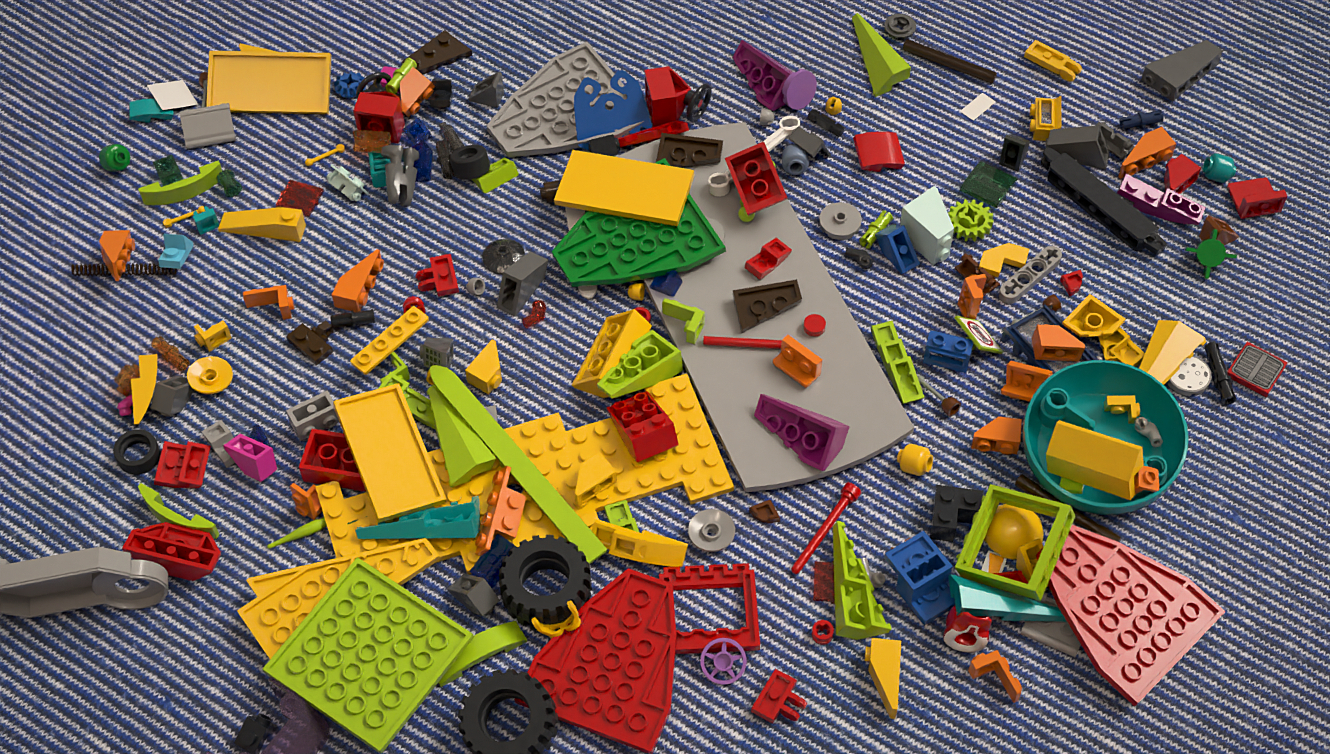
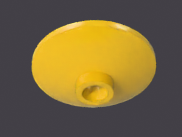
(209, 368)

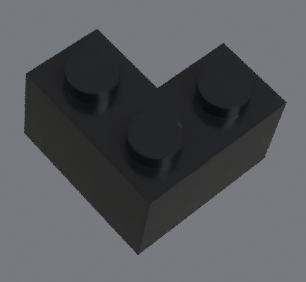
(950, 507)

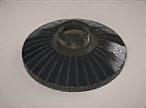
(496, 260)

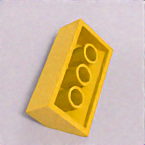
(610, 344)

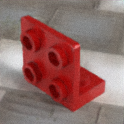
(1256, 197)

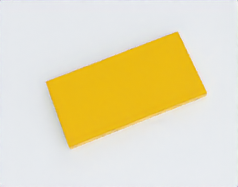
(270, 81)
(624, 187)
(389, 452)

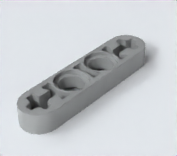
(1031, 275)

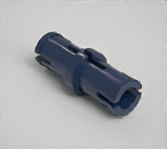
(1141, 120)

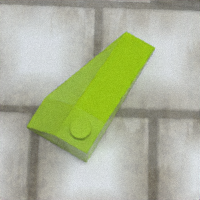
(645, 365)

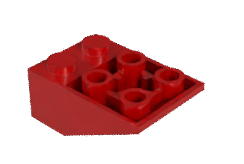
(643, 426)

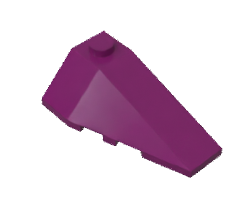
(763, 73)
(807, 433)

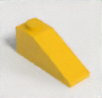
(885, 670)

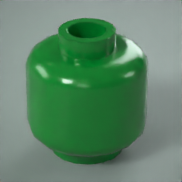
(114, 157)

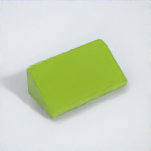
(498, 174)

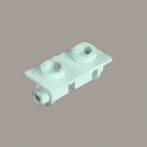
(340, 178)

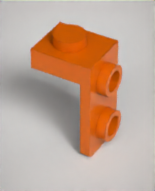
(271, 295)
(306, 502)
(983, 664)

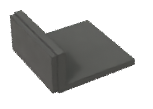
(808, 142)

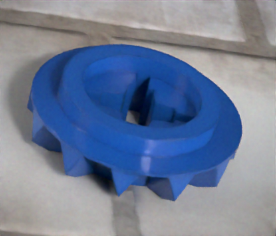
(341, 86)

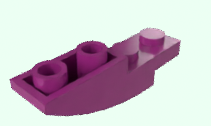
(1164, 205)

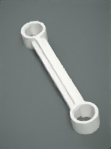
(771, 142)

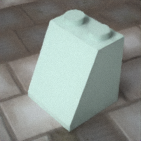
(929, 226)

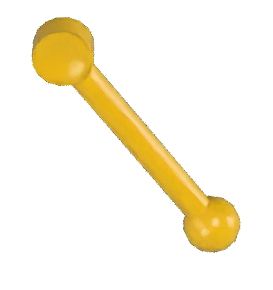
(339, 148)
(168, 222)

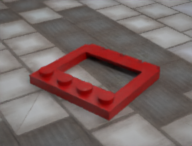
(717, 577)

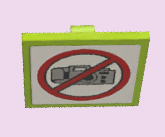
(978, 334)

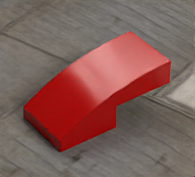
(769, 258)

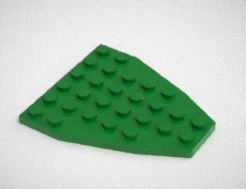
(625, 249)

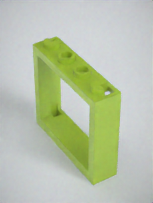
(1048, 558)

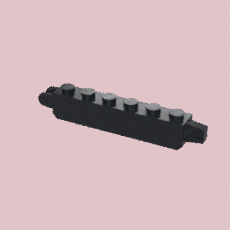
(1102, 202)

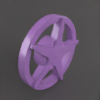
(723, 661)

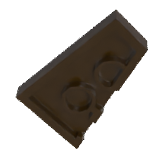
(439, 51)
(688, 150)
(763, 302)

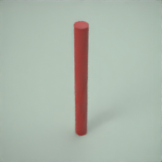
(742, 342)

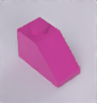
(252, 457)

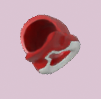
(966, 631)

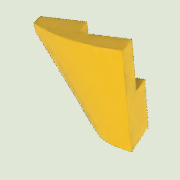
(1121, 348)

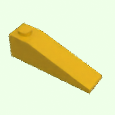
(268, 223)

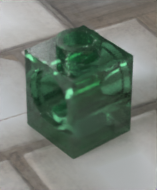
(167, 170)

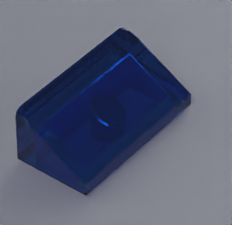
(424, 163)
(491, 561)

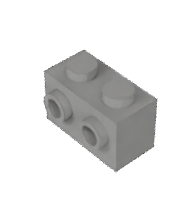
(312, 414)

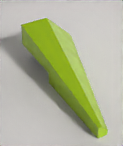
(880, 59)
(462, 448)
(855, 605)

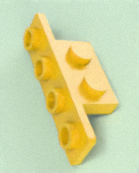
(389, 340)

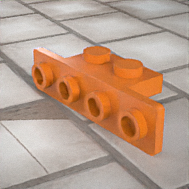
(502, 512)

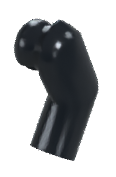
(861, 257)

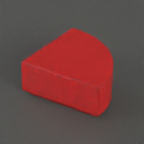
(1072, 282)

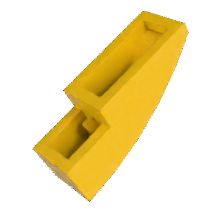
(144, 386)

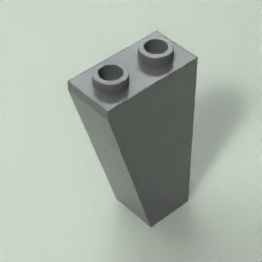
(1182, 69)

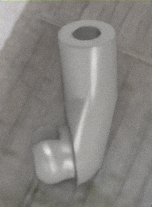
(1148, 430)
(877, 579)

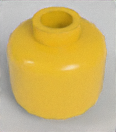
(915, 459)

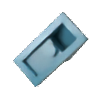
(176, 251)

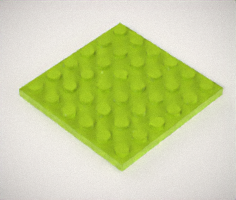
(368, 654)

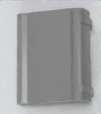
(207, 126)
(1052, 633)

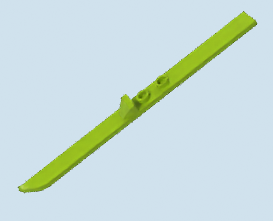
(521, 467)

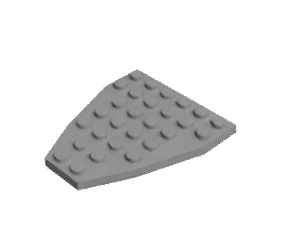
(542, 113)

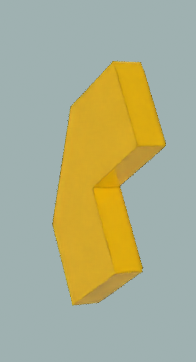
(1007, 253)

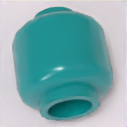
(1219, 168)

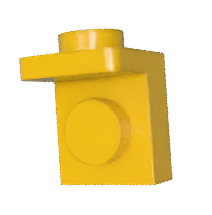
(213, 337)
(1120, 404)

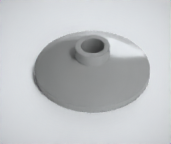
(711, 521)

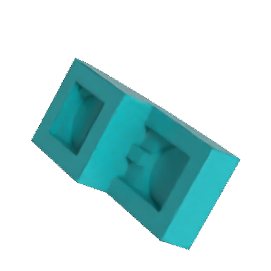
(144, 109)

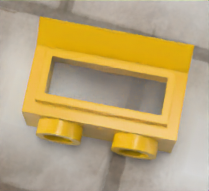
(1046, 116)

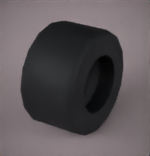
(470, 162)

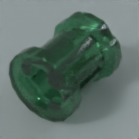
(227, 180)

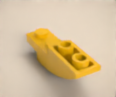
(640, 547)

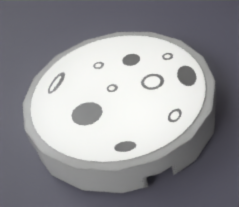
(1191, 377)

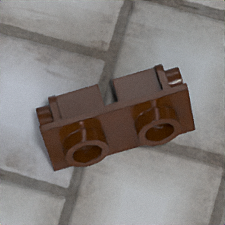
(970, 267)

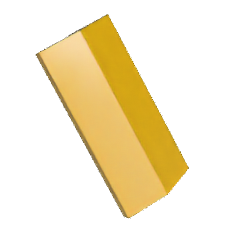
(1094, 459)

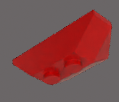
(177, 548)

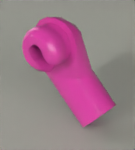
(124, 406)

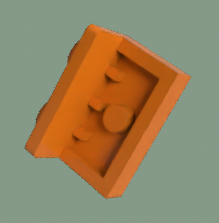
(1023, 380)

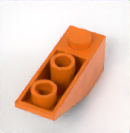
(1150, 150)
(116, 250)
(353, 286)

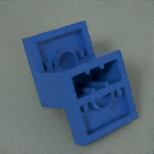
(922, 577)

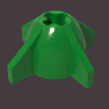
(1210, 253)

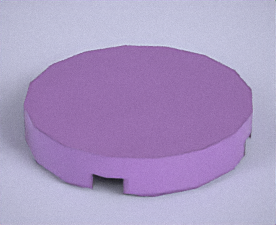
(799, 89)

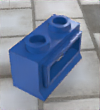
(949, 347)

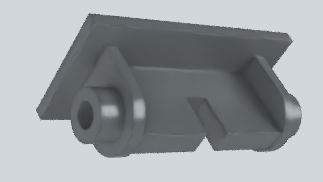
(1116, 142)

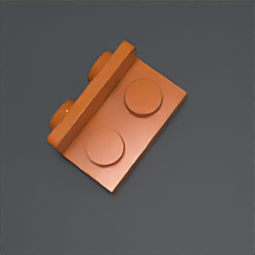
(971, 295)
(798, 362)

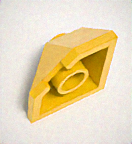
(1093, 319)

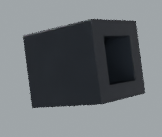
(604, 145)

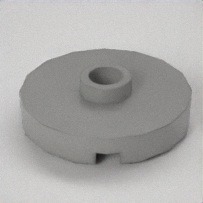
(840, 220)

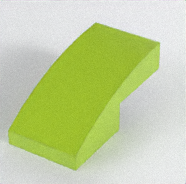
(619, 510)

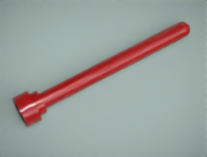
(849, 494)

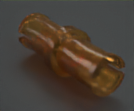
(170, 353)

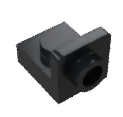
(442, 93)

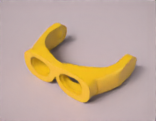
(548, 630)

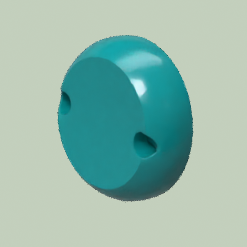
(1078, 398)

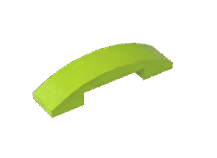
(183, 189)
(417, 403)
(155, 504)
(484, 645)

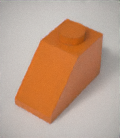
(1056, 344)

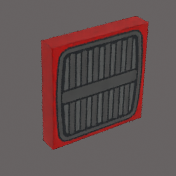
(1256, 369)

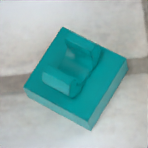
(206, 220)

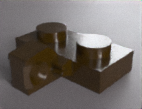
(312, 342)

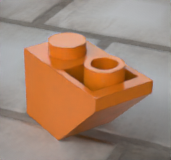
(414, 90)
(999, 436)

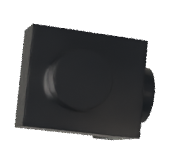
(254, 733)

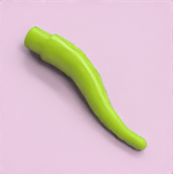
(303, 531)

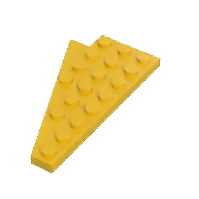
(291, 594)

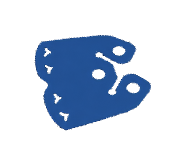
(598, 120)

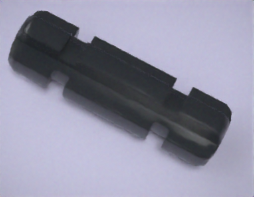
(826, 122)

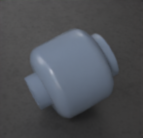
(794, 160)

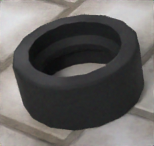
(134, 437)

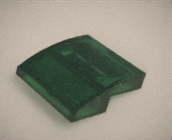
(988, 184)

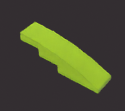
(896, 362)

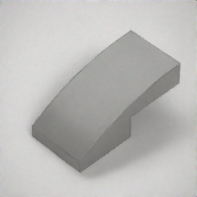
(217, 436)

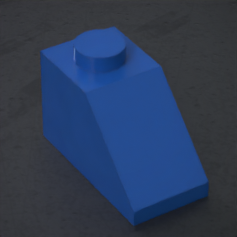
(897, 247)

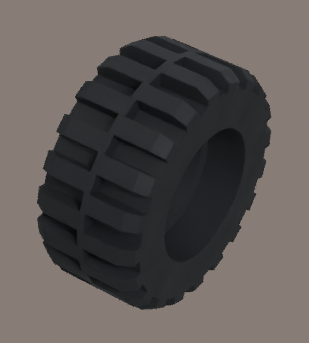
(537, 556)
(497, 689)

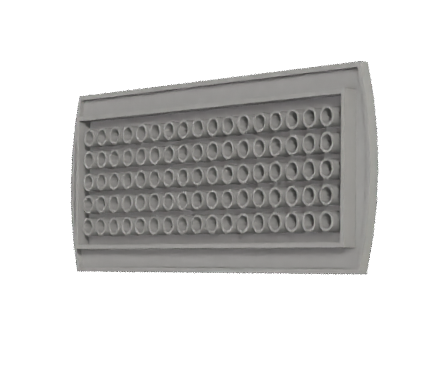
(732, 377)

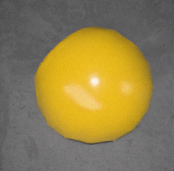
(1011, 529)

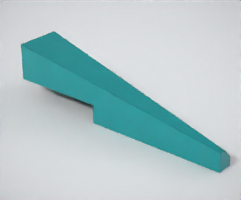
(440, 522)
(989, 601)

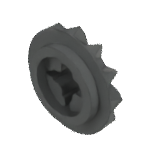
(904, 21)

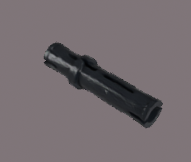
(1222, 380)

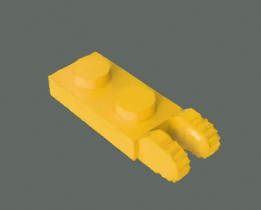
(1053, 60)

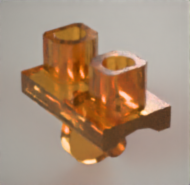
(370, 140)

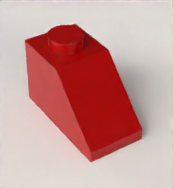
(1180, 174)

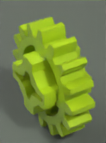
(971, 220)

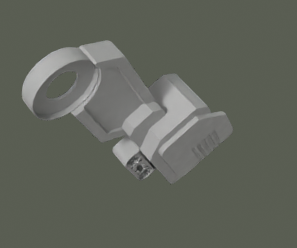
(78, 582)

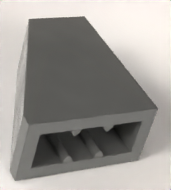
(1081, 143)
(520, 282)

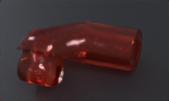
(537, 315)

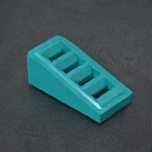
(377, 169)

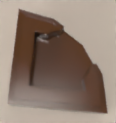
(765, 512)

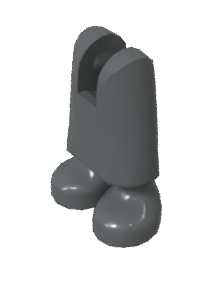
(398, 178)

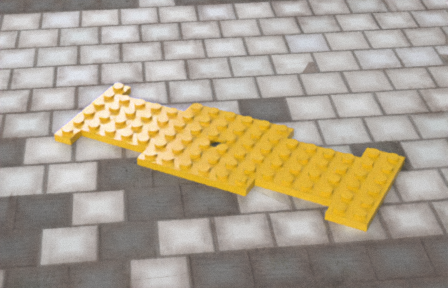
(558, 456)

